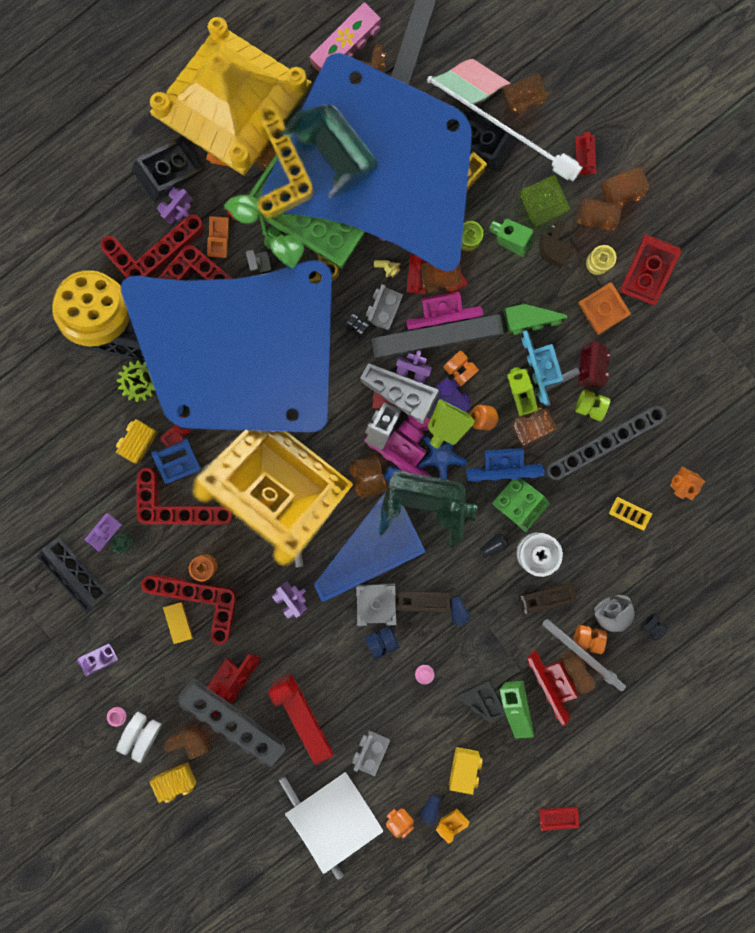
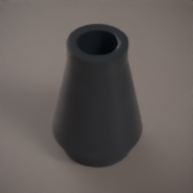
(495, 545)

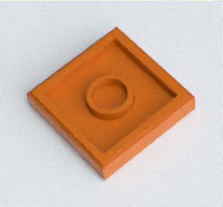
(604, 308)

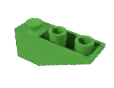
(527, 316)
(517, 709)

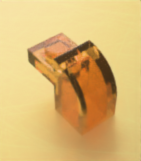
(192, 739)

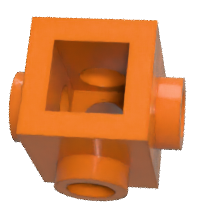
(687, 484)

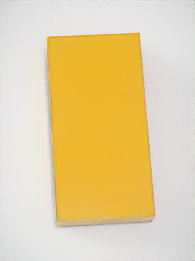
(178, 622)

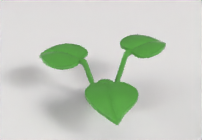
(246, 210)

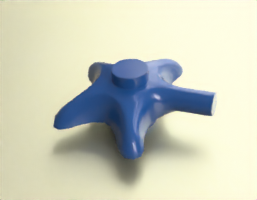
(441, 458)

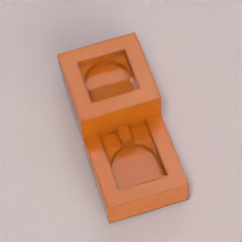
(218, 236)

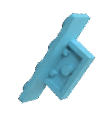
(545, 366)

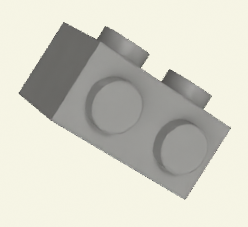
(383, 425)

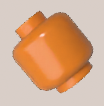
(484, 417)
(399, 823)

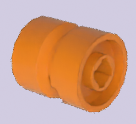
(456, 363)
(203, 567)
(590, 639)

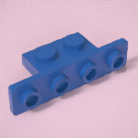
(504, 465)

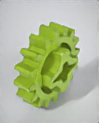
(135, 388)

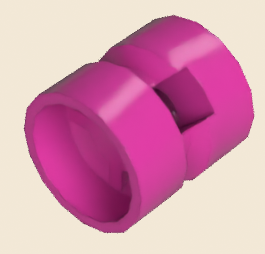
(413, 428)

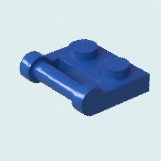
(179, 466)

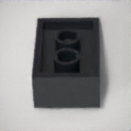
(490, 141)
(167, 168)

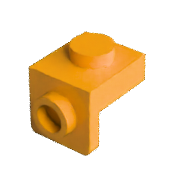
(451, 825)

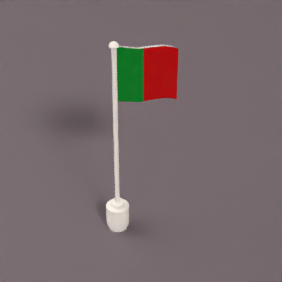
(473, 83)

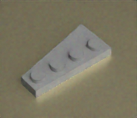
(403, 392)

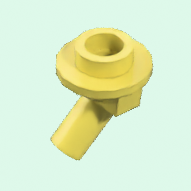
(391, 268)

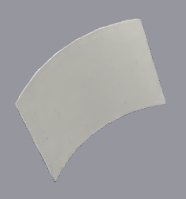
(334, 822)

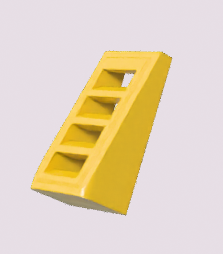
(642, 526)

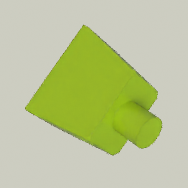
(519, 384)
(448, 424)

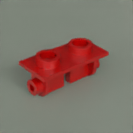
(586, 153)
(414, 282)

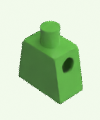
(519, 237)

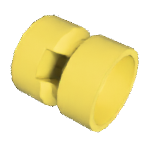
(601, 260)

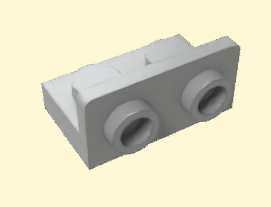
(384, 307)
(371, 753)

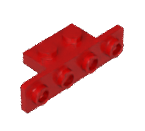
(232, 678)
(555, 683)

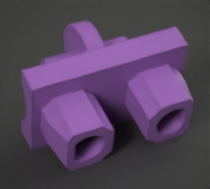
(178, 206)
(421, 370)
(103, 532)
(292, 598)
(97, 659)

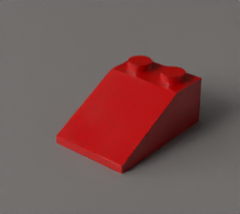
(650, 269)

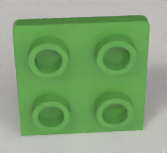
(521, 503)

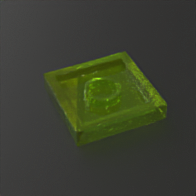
(544, 200)

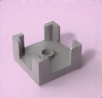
(376, 604)

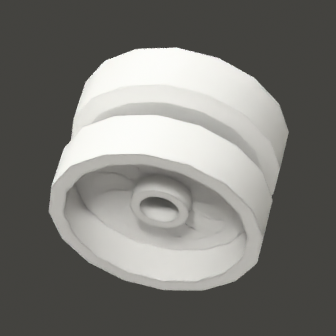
(549, 559)
(137, 736)

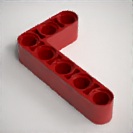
(156, 251)
(191, 265)
(176, 511)
(198, 596)
(287, 692)

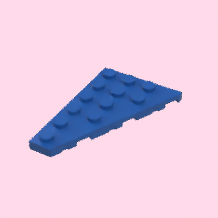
(369, 553)

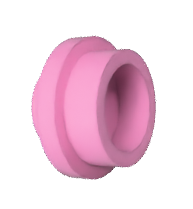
(424, 674)
(116, 716)

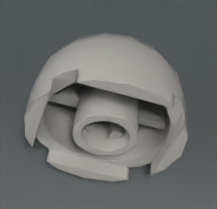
(615, 614)

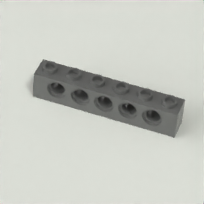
(197, 691)

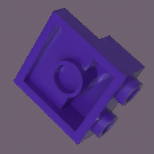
(449, 393)

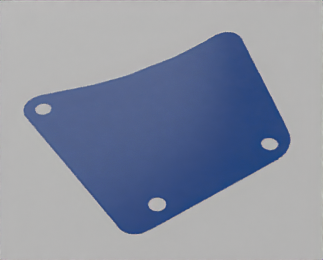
(421, 170)
(237, 347)

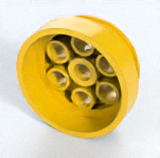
(81, 329)

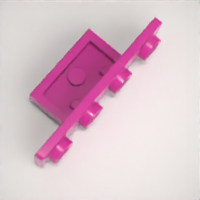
(443, 309)
(403, 453)

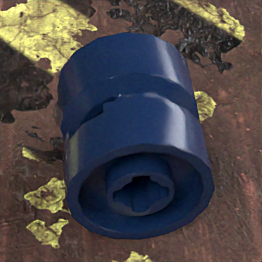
(382, 642)

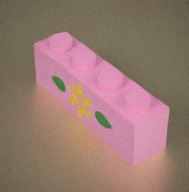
(349, 36)

